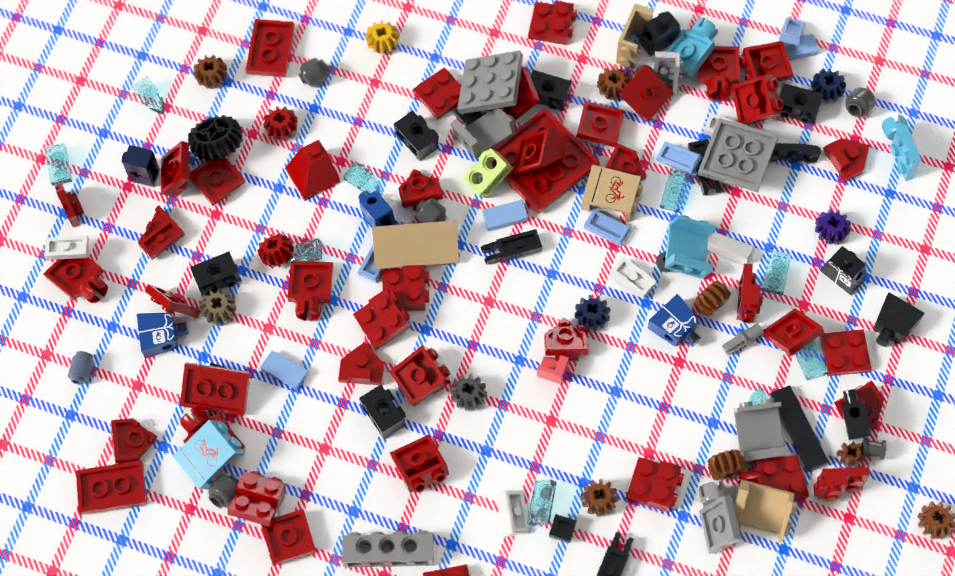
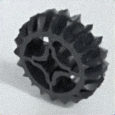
(215, 137)

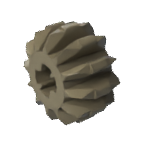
(216, 300)

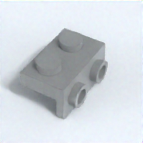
(667, 68)

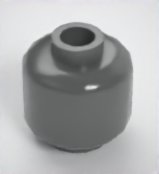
(314, 72)
(860, 102)
(430, 211)
(223, 491)

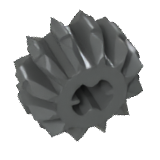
(474, 387)

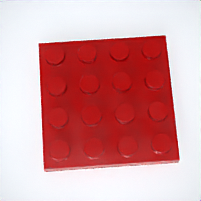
(546, 184)

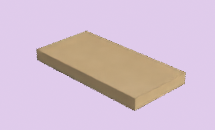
(415, 244)

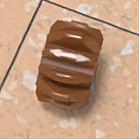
(210, 71)
(608, 78)
(712, 298)
(726, 465)
(595, 490)
(933, 526)

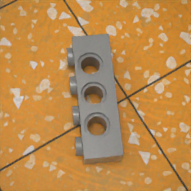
(378, 558)

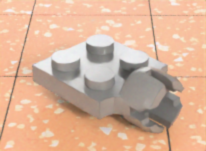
(718, 517)

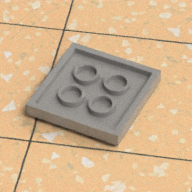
(490, 82)
(738, 155)

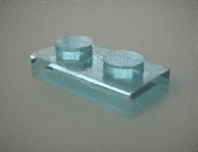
(58, 164)
(674, 190)
(776, 272)
(811, 361)
(541, 502)

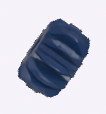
(829, 84)
(592, 305)

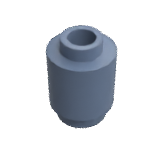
(80, 367)

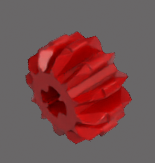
(280, 123)
(275, 250)

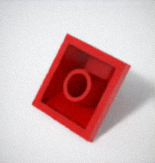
(537, 151)
(312, 170)

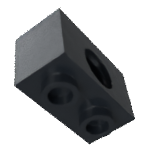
(559, 88)
(808, 99)
(420, 145)
(220, 264)
(385, 423)

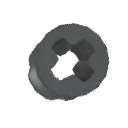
(874, 448)

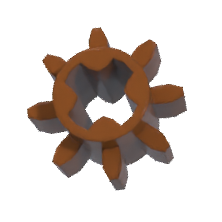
(850, 449)

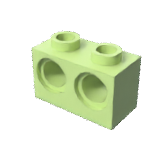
(491, 177)

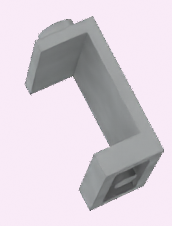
(485, 131)
(759, 430)

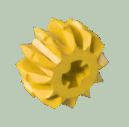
(382, 37)

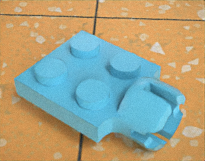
(695, 45)
(902, 146)

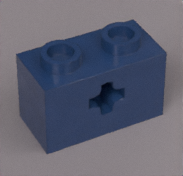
(140, 165)

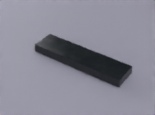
(799, 429)

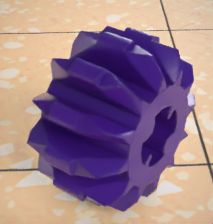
(832, 226)

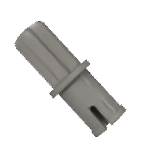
(742, 339)

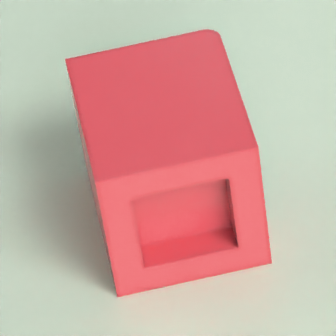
(552, 369)

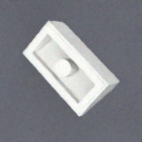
(729, 248)
(513, 513)

